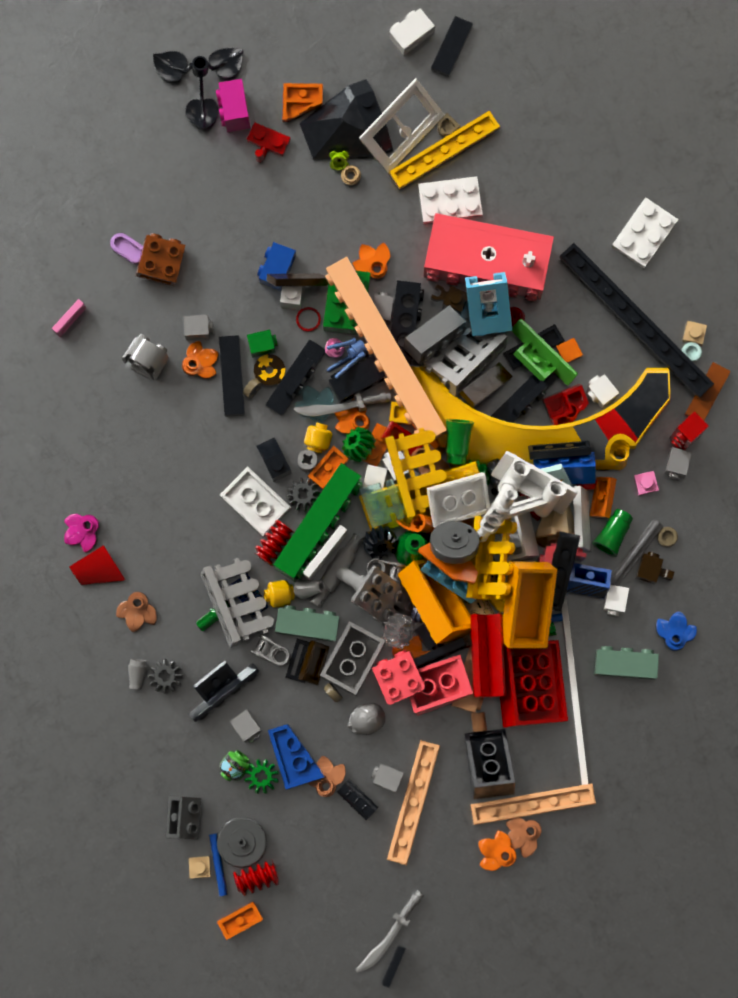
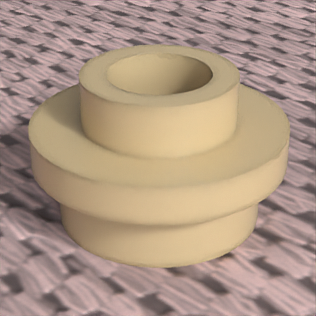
(350, 169)

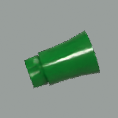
(458, 440)
(613, 533)

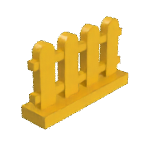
(411, 462)
(486, 567)

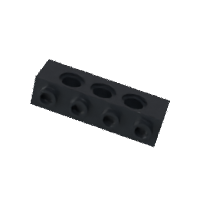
(406, 291)

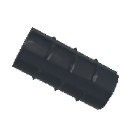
(357, 799)

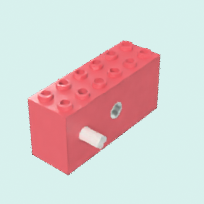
(461, 247)

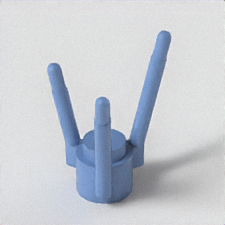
(355, 351)

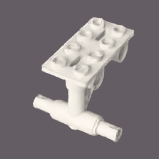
(517, 475)

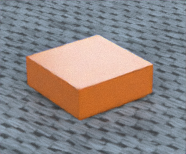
(569, 350)

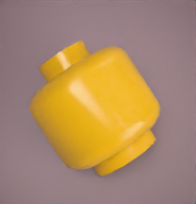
(318, 437)
(279, 593)

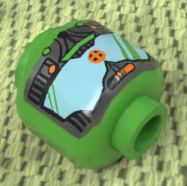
(234, 765)

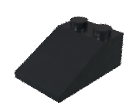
(489, 764)

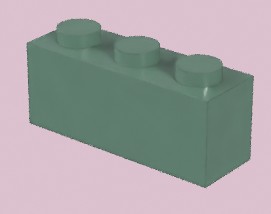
(307, 623)
(626, 663)

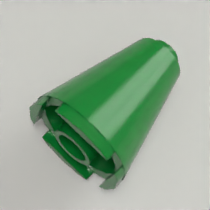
(405, 552)

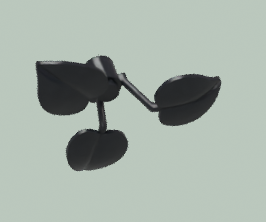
(172, 64)

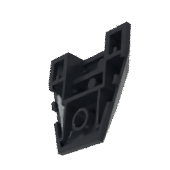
(341, 123)

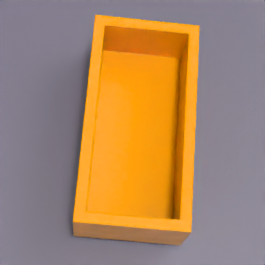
(437, 605)
(529, 605)

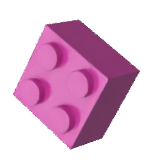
(233, 105)

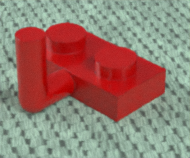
(268, 141)

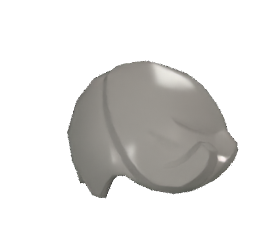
(367, 719)

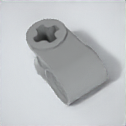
(388, 568)
(270, 650)

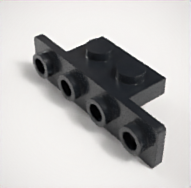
(295, 377)
(523, 398)
(218, 686)

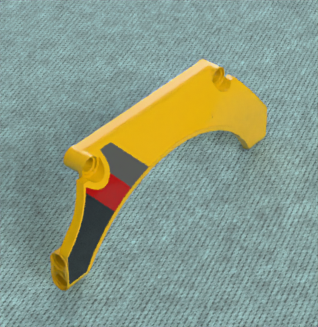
(609, 431)

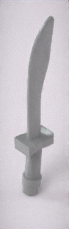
(320, 410)
(377, 953)

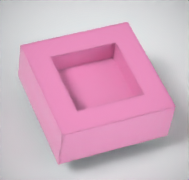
(646, 483)

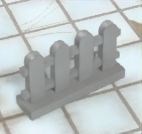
(468, 368)
(228, 593)

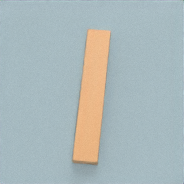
(413, 802)
(533, 804)

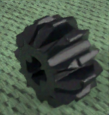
(380, 542)

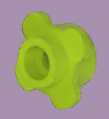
(339, 165)

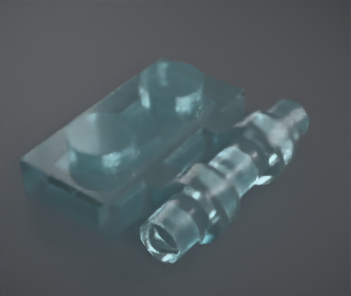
(376, 504)

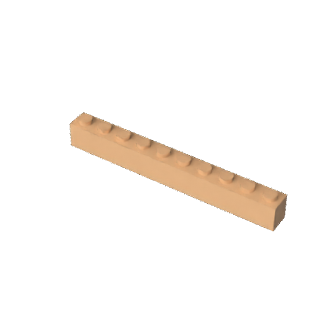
(384, 347)

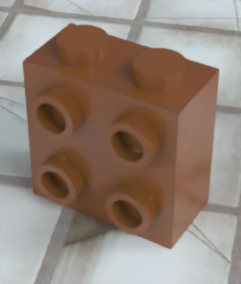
(160, 259)

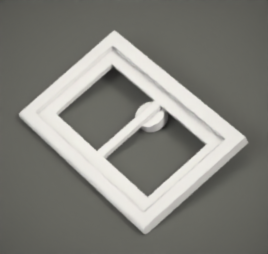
(413, 138)

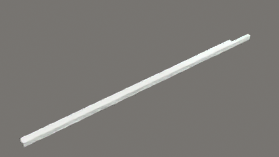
(574, 693)

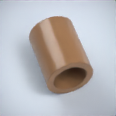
(478, 722)

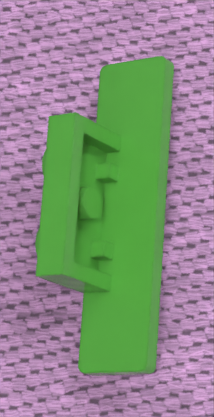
(540, 356)

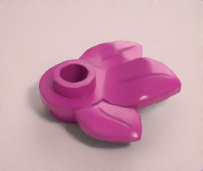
(79, 533)

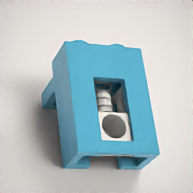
(490, 310)

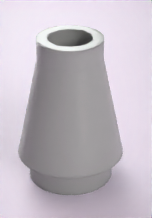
(307, 588)
(137, 671)

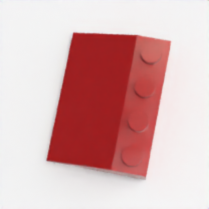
(533, 686)

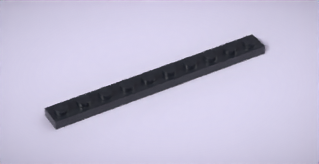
(636, 320)

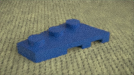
(293, 759)

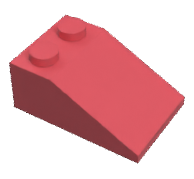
(444, 684)

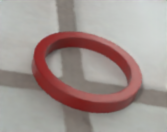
(308, 308)

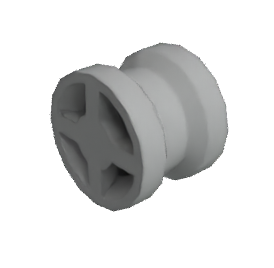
(309, 463)

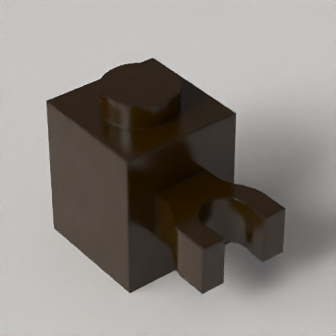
(454, 297)
(650, 569)

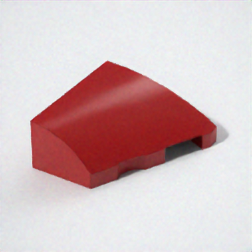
(565, 405)
(96, 568)

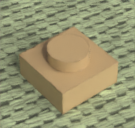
(694, 332)
(199, 867)

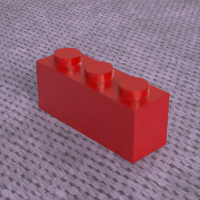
(688, 432)

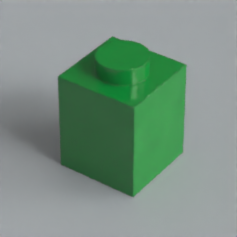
(262, 343)

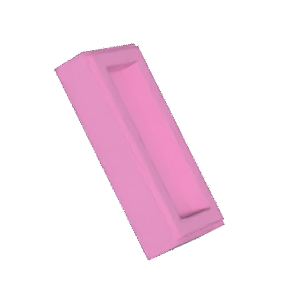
(69, 318)

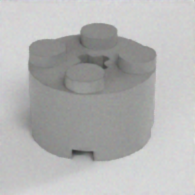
(146, 357)

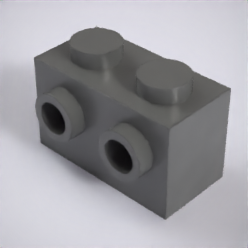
(183, 817)

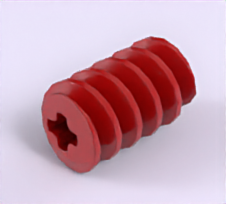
(273, 542)
(256, 878)

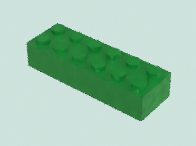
(318, 522)

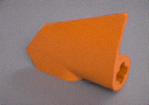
(419, 523)
(461, 572)

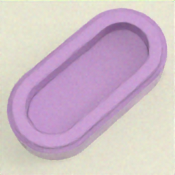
(126, 247)

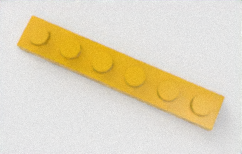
(444, 150)

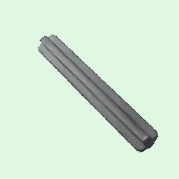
(635, 552)

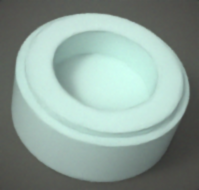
(692, 351)

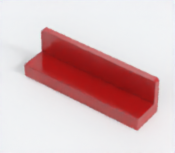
(488, 655)

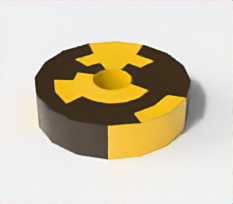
(265, 362)

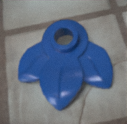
(677, 628)

